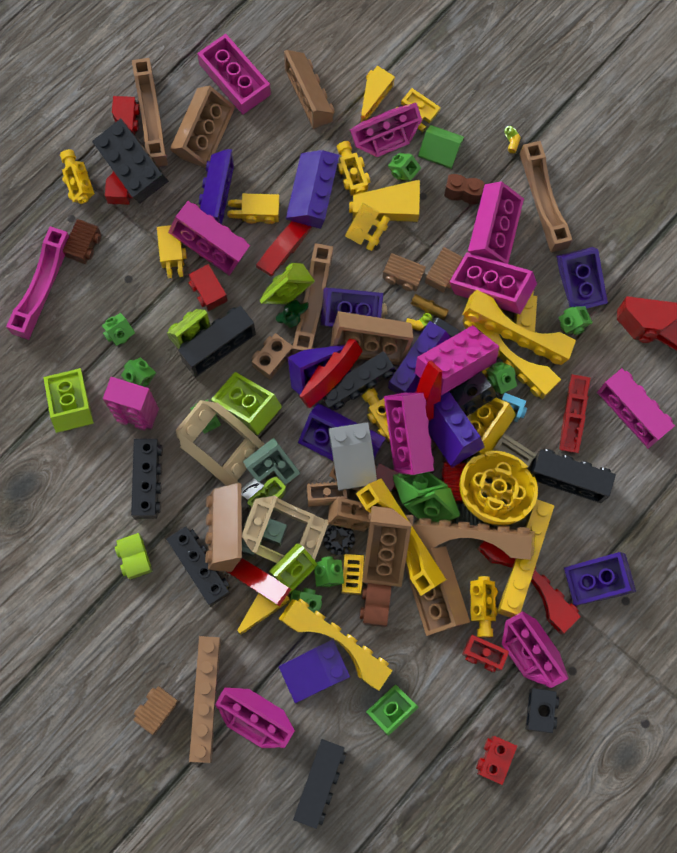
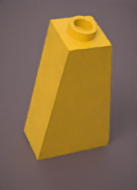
(396, 202)

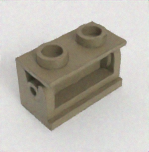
(510, 446)

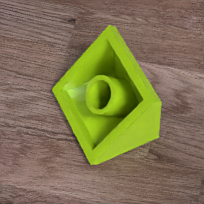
(293, 567)

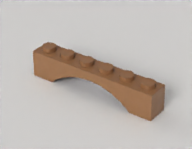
(149, 110)
(552, 221)
(308, 326)
(513, 542)
(204, 699)

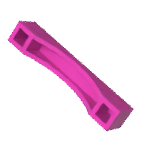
(28, 310)

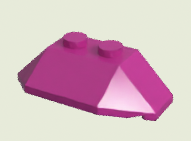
(387, 130)
(533, 650)
(254, 718)

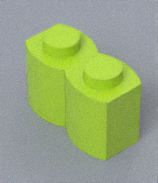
(272, 487)
(133, 556)

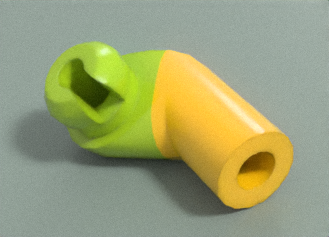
(513, 137)
(421, 323)

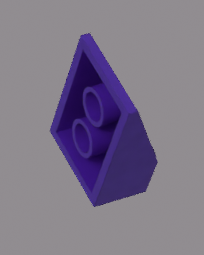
(582, 278)
(349, 301)
(304, 364)
(600, 579)
(314, 671)

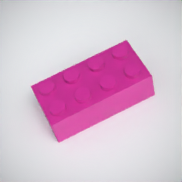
(234, 74)
(496, 222)
(208, 238)
(504, 282)
(460, 357)
(131, 403)
(635, 408)
(409, 433)

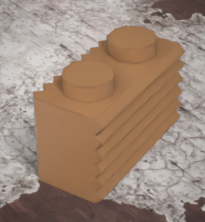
(443, 270)
(403, 272)
(324, 494)
(155, 710)

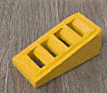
(352, 590)

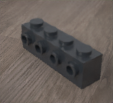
(359, 380)
(145, 479)
(193, 559)
(319, 782)

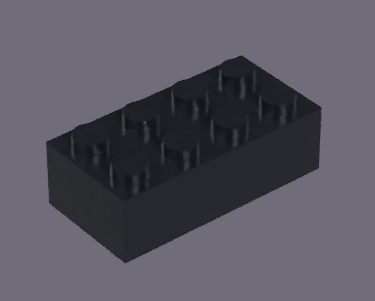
(130, 161)
(217, 341)
(572, 476)

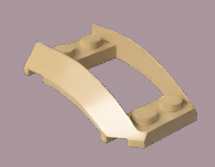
(194, 425)
(259, 518)

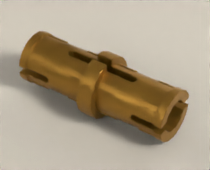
(429, 307)

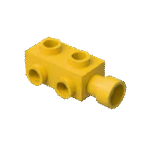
(356, 174)
(76, 178)
(374, 415)
(482, 603)

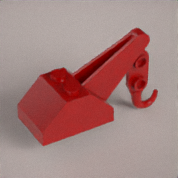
(649, 320)

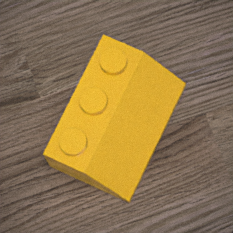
(492, 422)

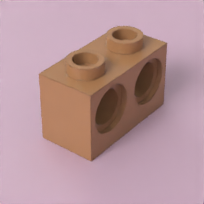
(276, 359)
(348, 514)

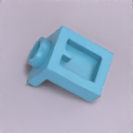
(517, 404)

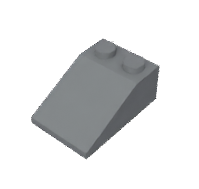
(352, 456)

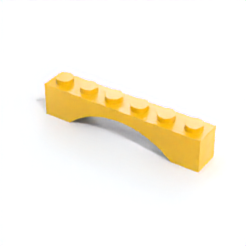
(485, 311)
(537, 377)
(422, 567)
(523, 569)
(368, 668)

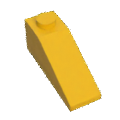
(377, 87)
(259, 611)

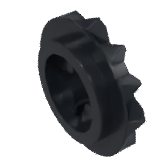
(334, 547)

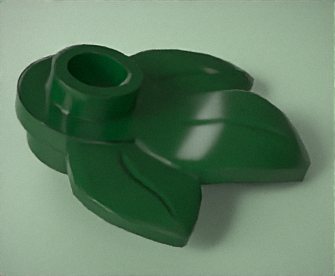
(292, 313)

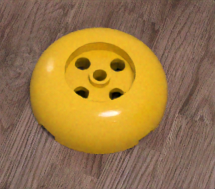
(498, 467)

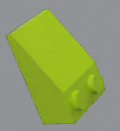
(288, 285)
(188, 327)
(68, 400)
(248, 402)

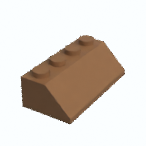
(308, 89)
(202, 126)
(373, 335)
(224, 528)
(386, 547)
(443, 605)

